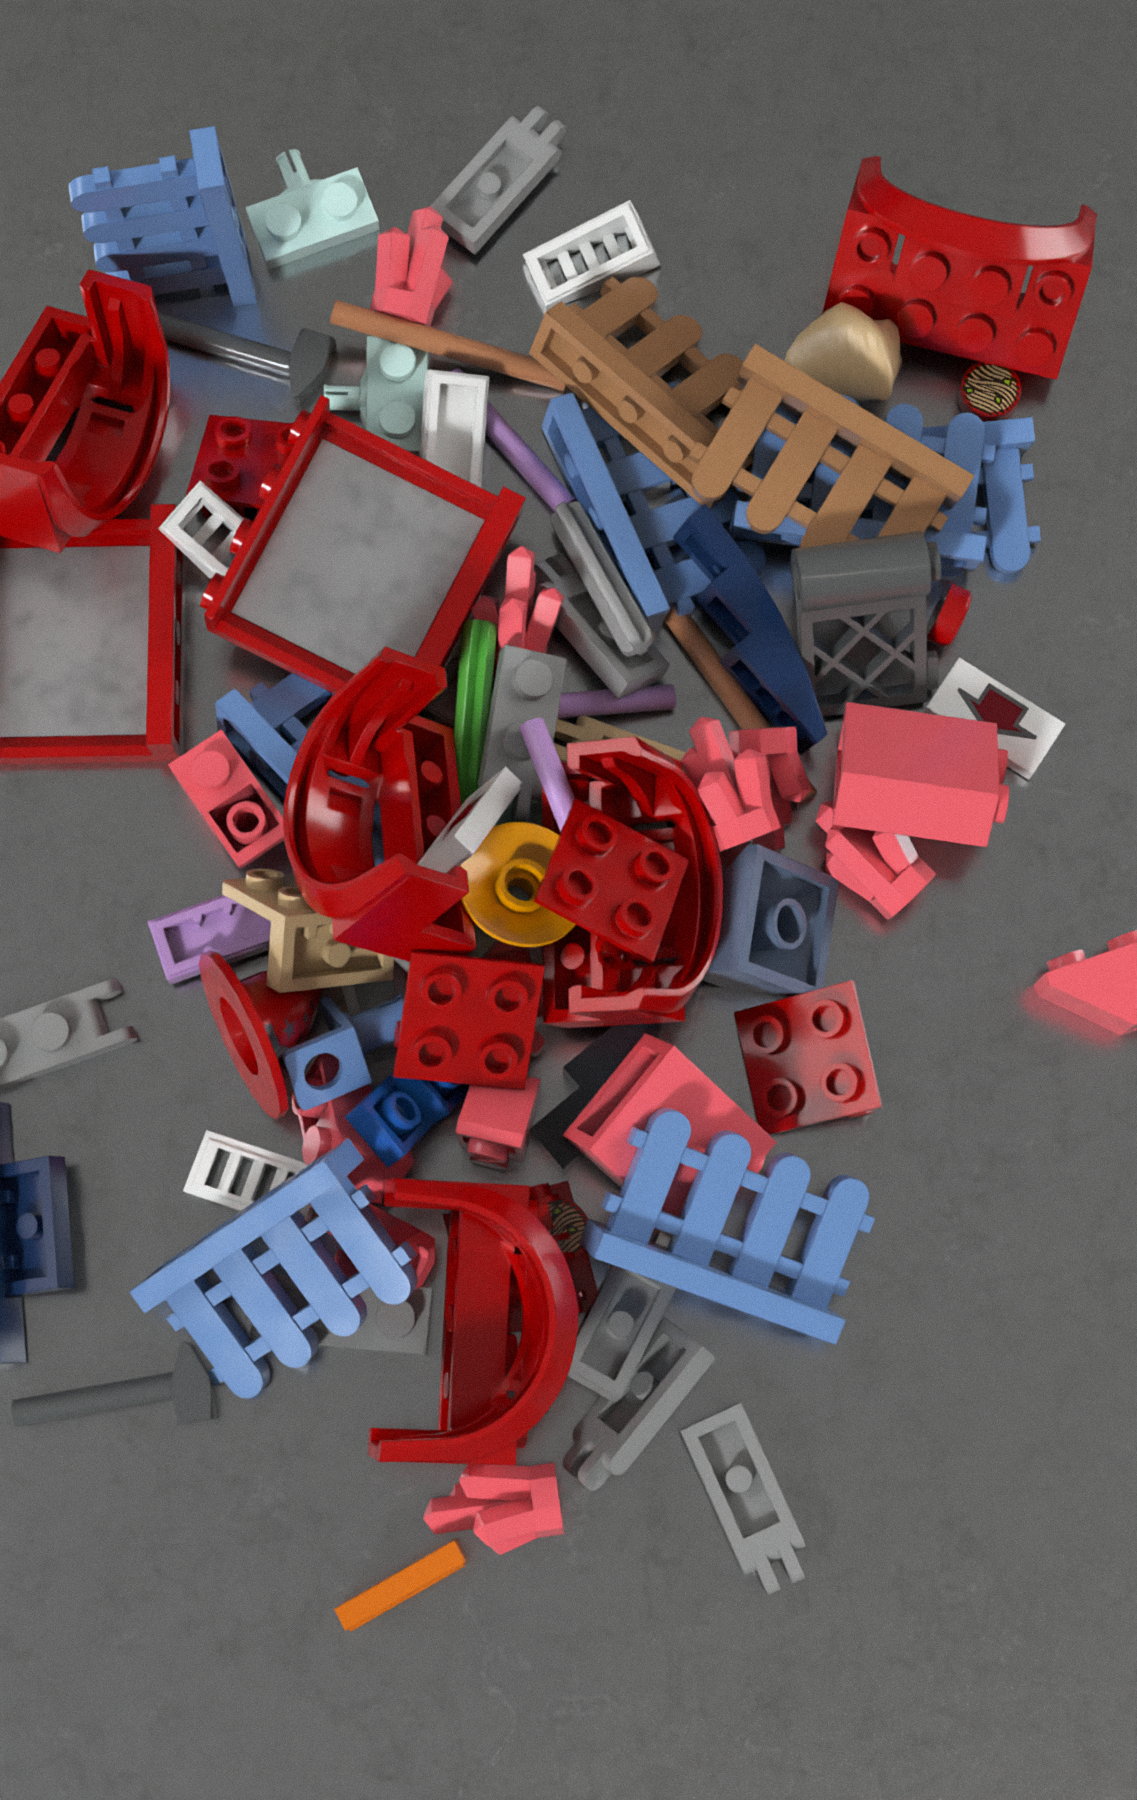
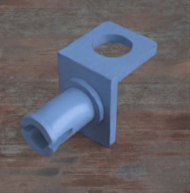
(349, 1041)

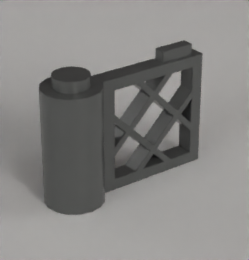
(867, 581)

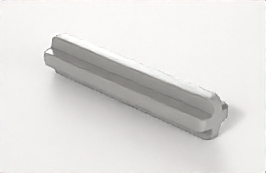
(602, 579)

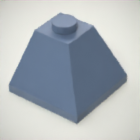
(773, 925)

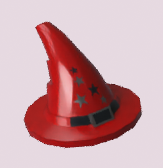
(257, 1026)

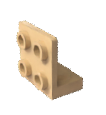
(302, 940)

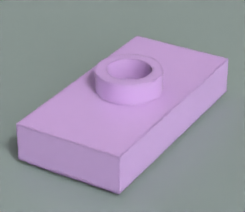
(209, 925)

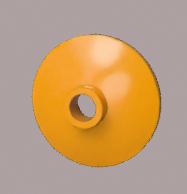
(507, 858)

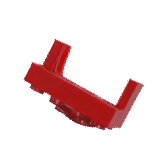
(962, 276)
(109, 452)
(413, 774)
(637, 787)
(474, 1412)

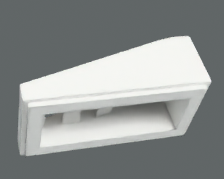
(582, 238)
(192, 547)
(238, 1150)

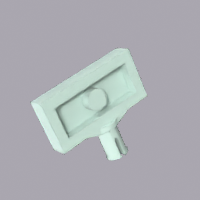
(310, 213)
(388, 393)

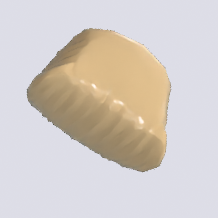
(849, 353)

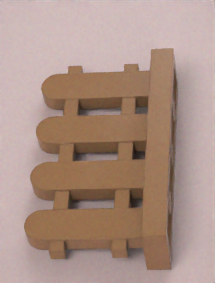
(627, 383)
(822, 417)

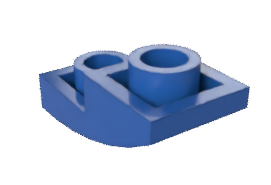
(401, 1112)

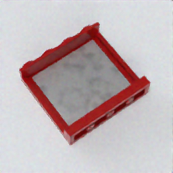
(357, 555)
(93, 646)

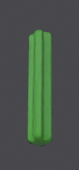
(473, 700)

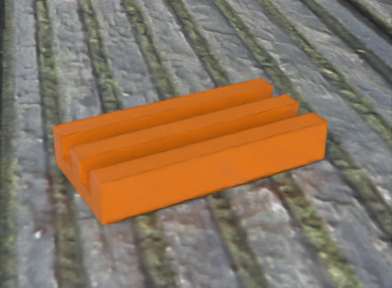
(402, 1585)

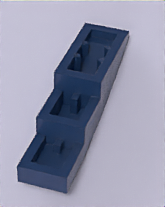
(764, 654)

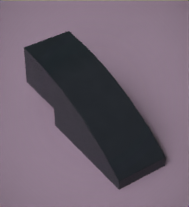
(586, 1075)

